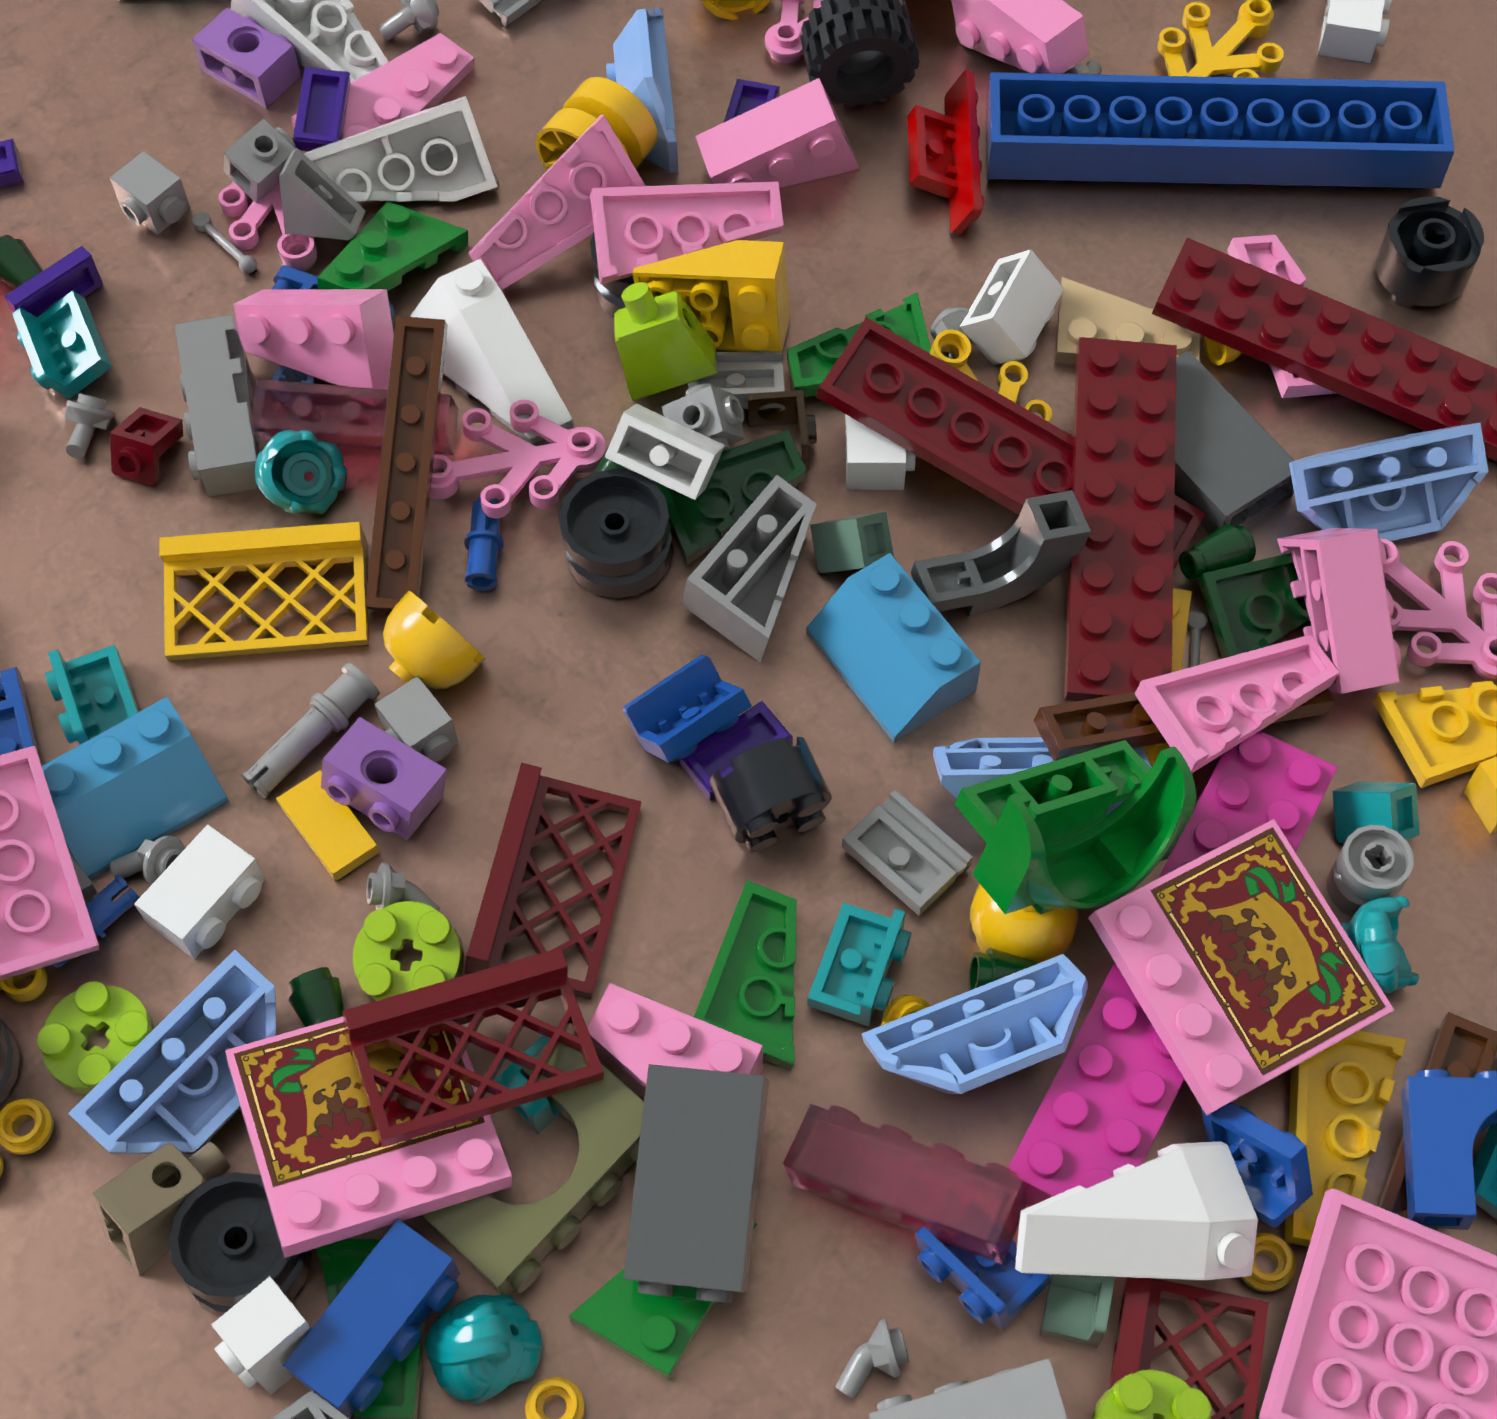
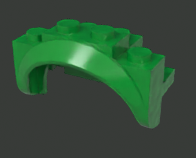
(1052, 833)

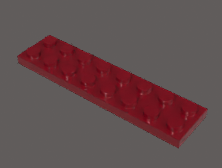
(1329, 343)
(960, 423)
(1126, 491)

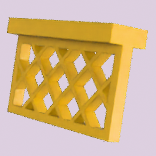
(259, 550)

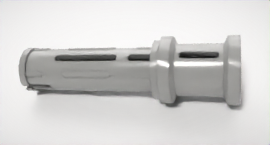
(327, 713)

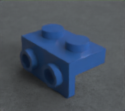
(685, 710)
(1268, 1160)
(987, 1287)

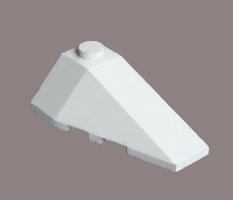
(321, 31)
(412, 158)
(488, 347)
(1156, 1220)

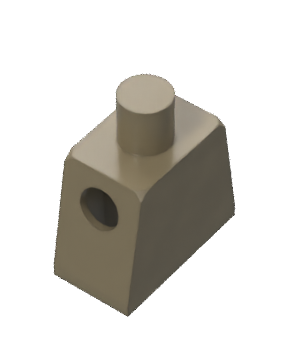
(142, 1201)

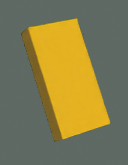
(327, 827)

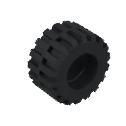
(860, 49)

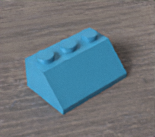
(894, 648)
(130, 787)

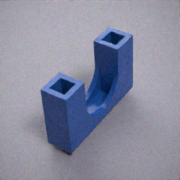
(1439, 1133)

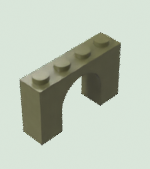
(511, 1239)

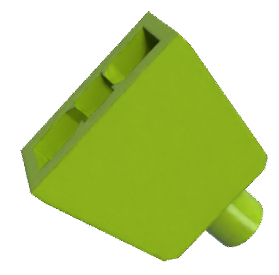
(660, 342)

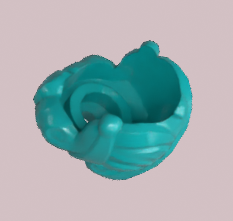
(282, 470)
(1374, 936)
(483, 1347)

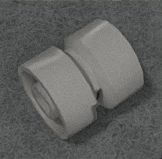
(1369, 867)

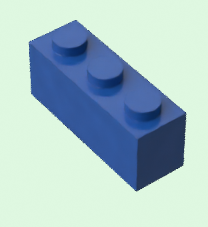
(374, 1320)

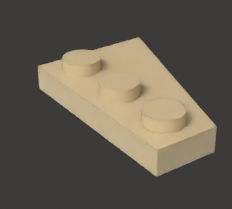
(1101, 315)

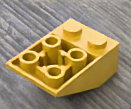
(732, 290)

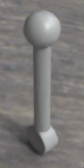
(203, 223)
(1196, 624)

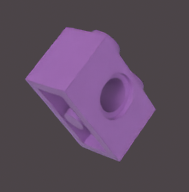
(247, 57)
(371, 755)

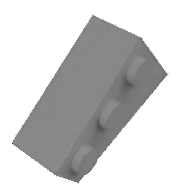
(220, 405)
(750, 568)
(1009, 1394)

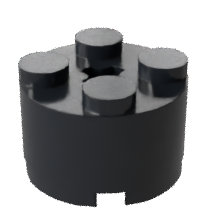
(1429, 252)
(771, 792)

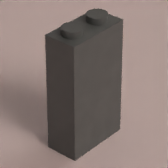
(1222, 453)
(696, 1182)

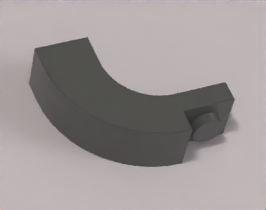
(1013, 565)

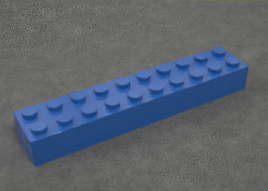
(1218, 130)

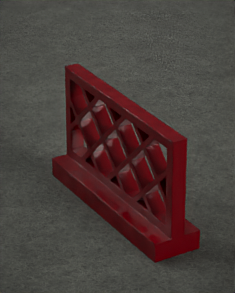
(514, 856)
(448, 1007)
(1140, 1319)

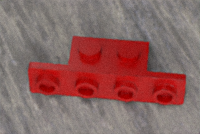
(947, 152)

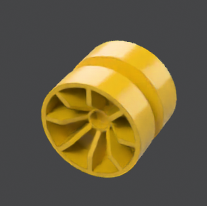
(594, 97)

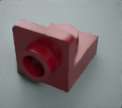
(140, 443)

